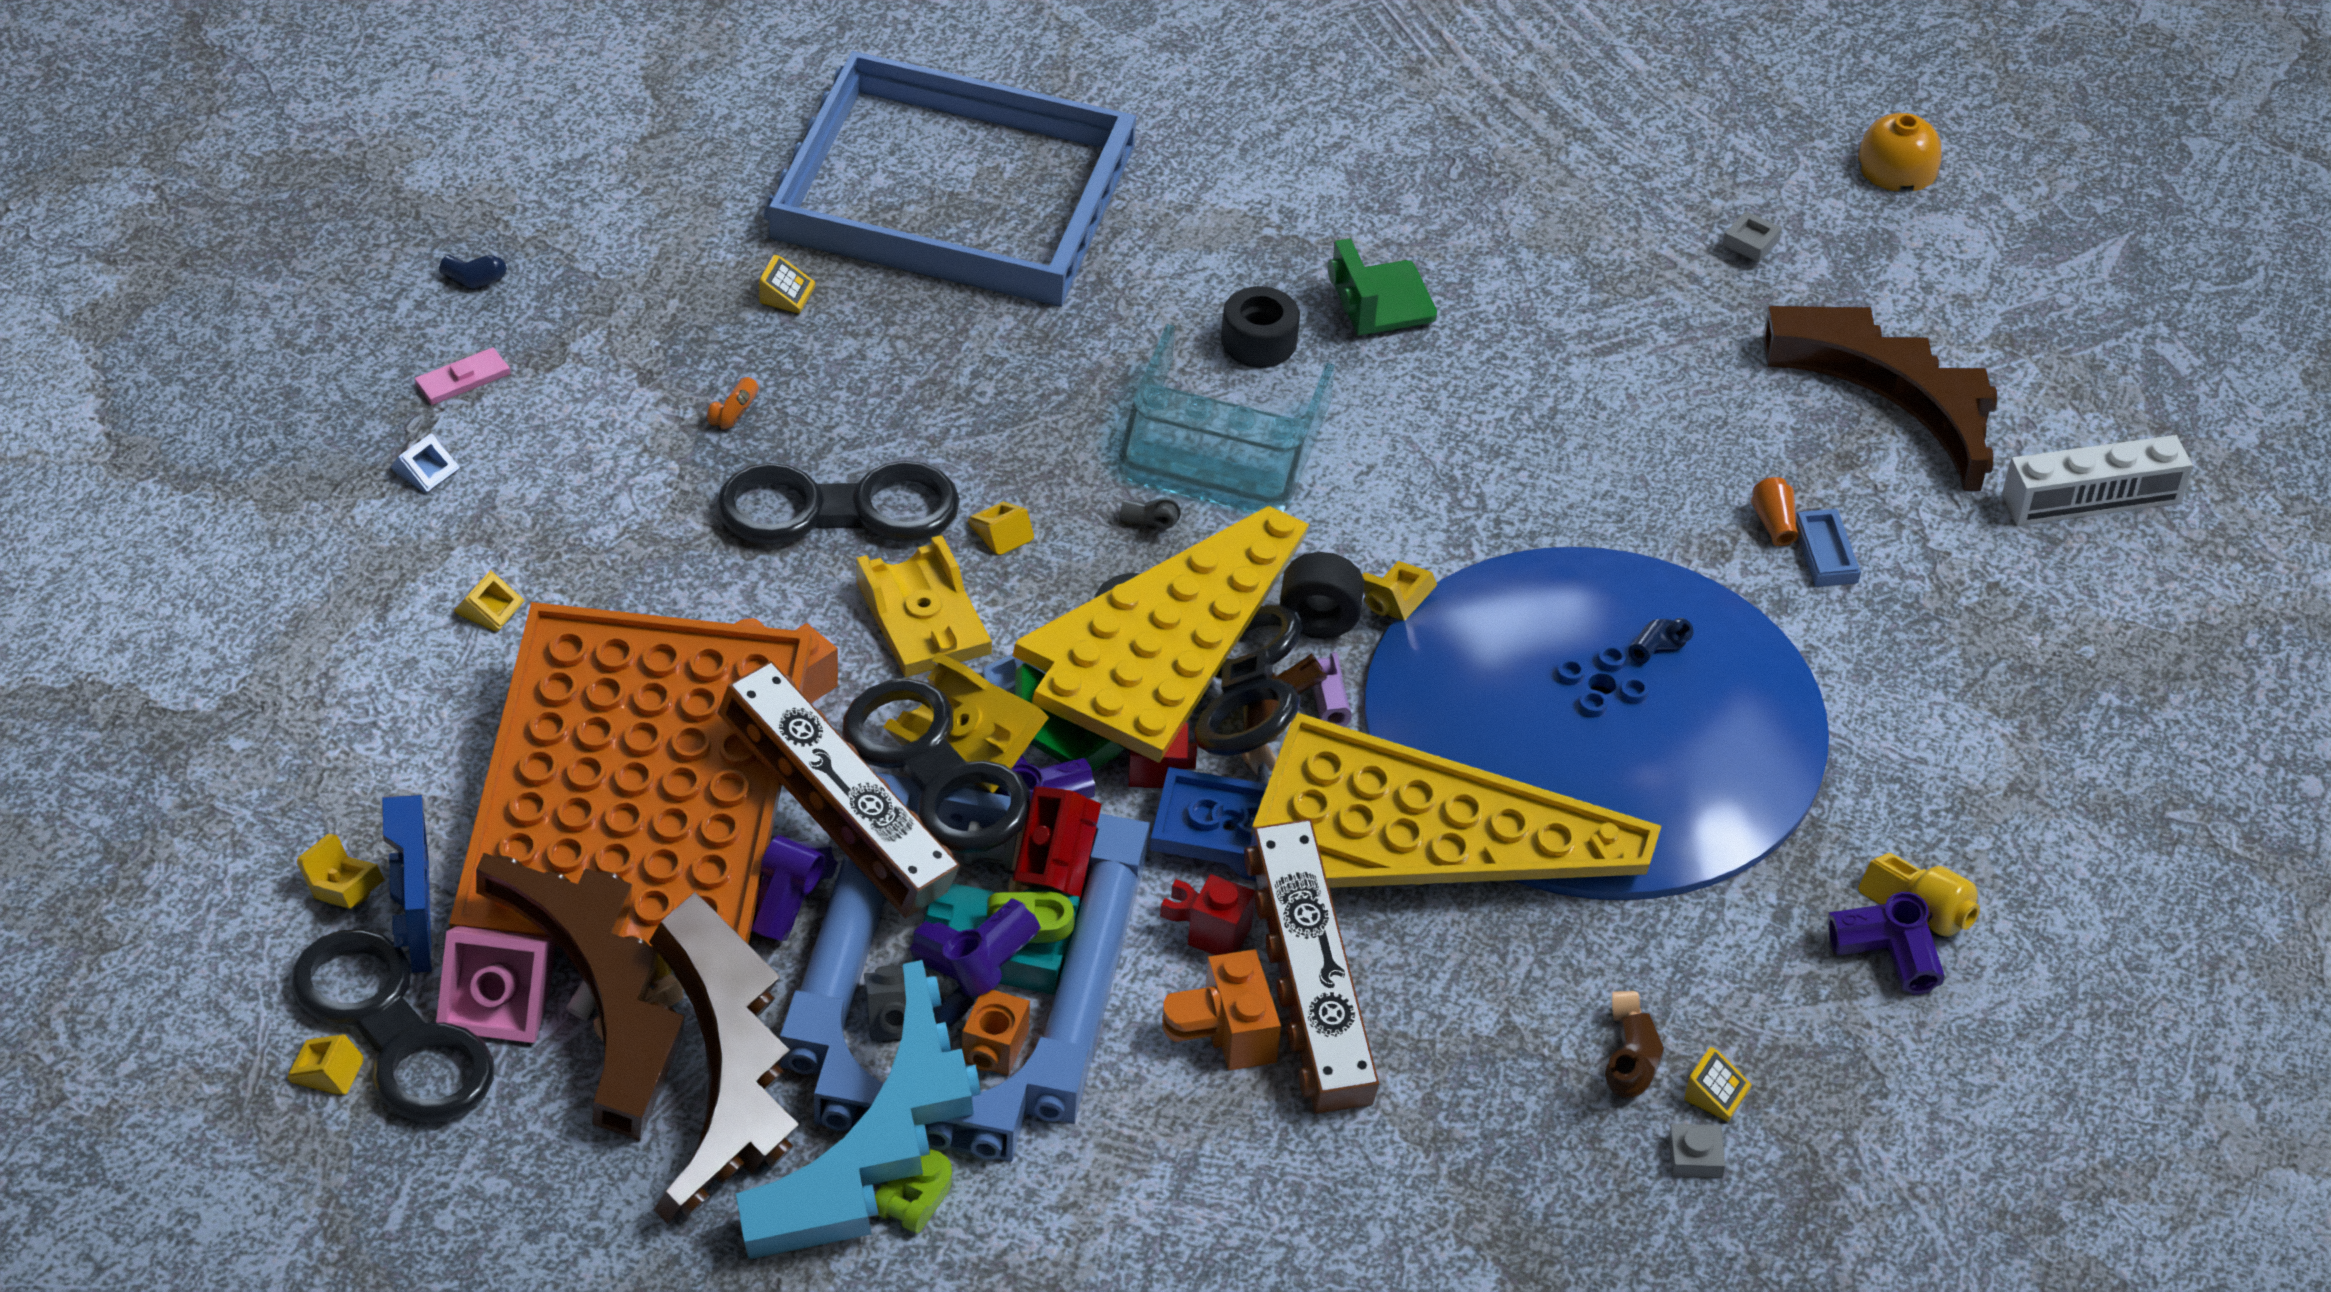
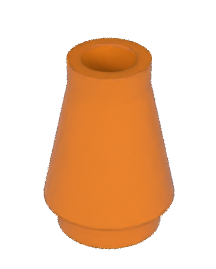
(1776, 508)

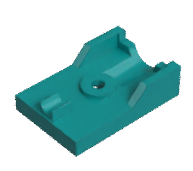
(1033, 966)

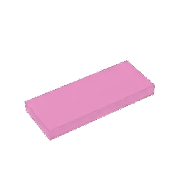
(462, 376)

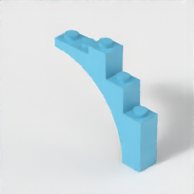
(836, 1191)

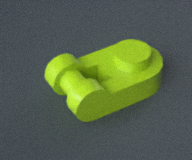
(1051, 909)
(925, 1189)

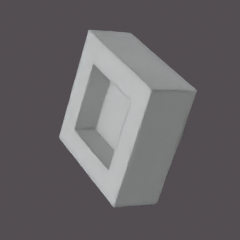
(1752, 236)
(1696, 1151)

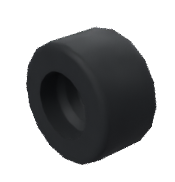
(1260, 326)
(1324, 593)

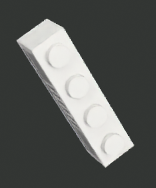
(2096, 480)

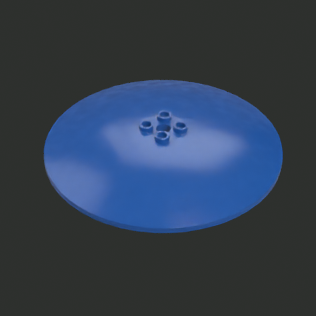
(1700, 738)

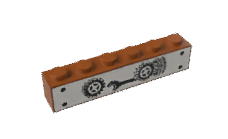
(838, 789)
(1312, 967)

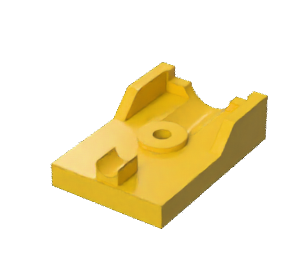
(923, 608)
(986, 718)

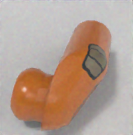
(736, 404)

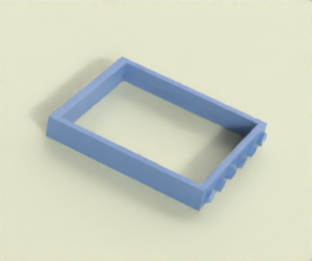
(968, 98)

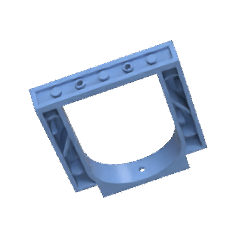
(1058, 1069)

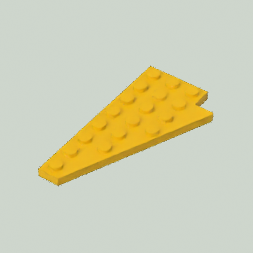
(1152, 646)
(1425, 819)

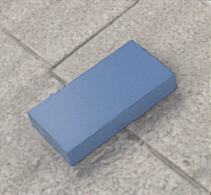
(1827, 548)

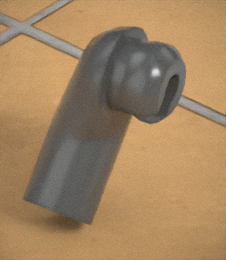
(1158, 513)

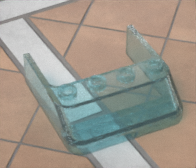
(1216, 446)

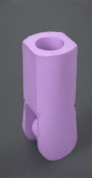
(1331, 693)

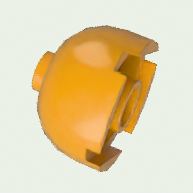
(1900, 152)

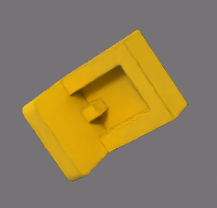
(1399, 590)
(335, 876)

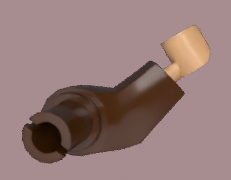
(1302, 676)
(1635, 1064)

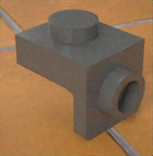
(885, 1002)

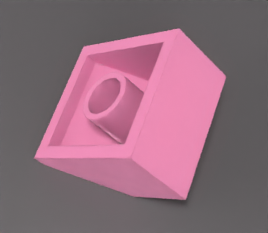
(495, 982)

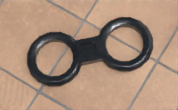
(838, 503)
(1250, 680)
(937, 765)
(392, 1025)

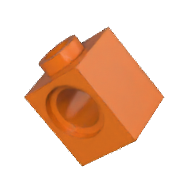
(995, 1031)

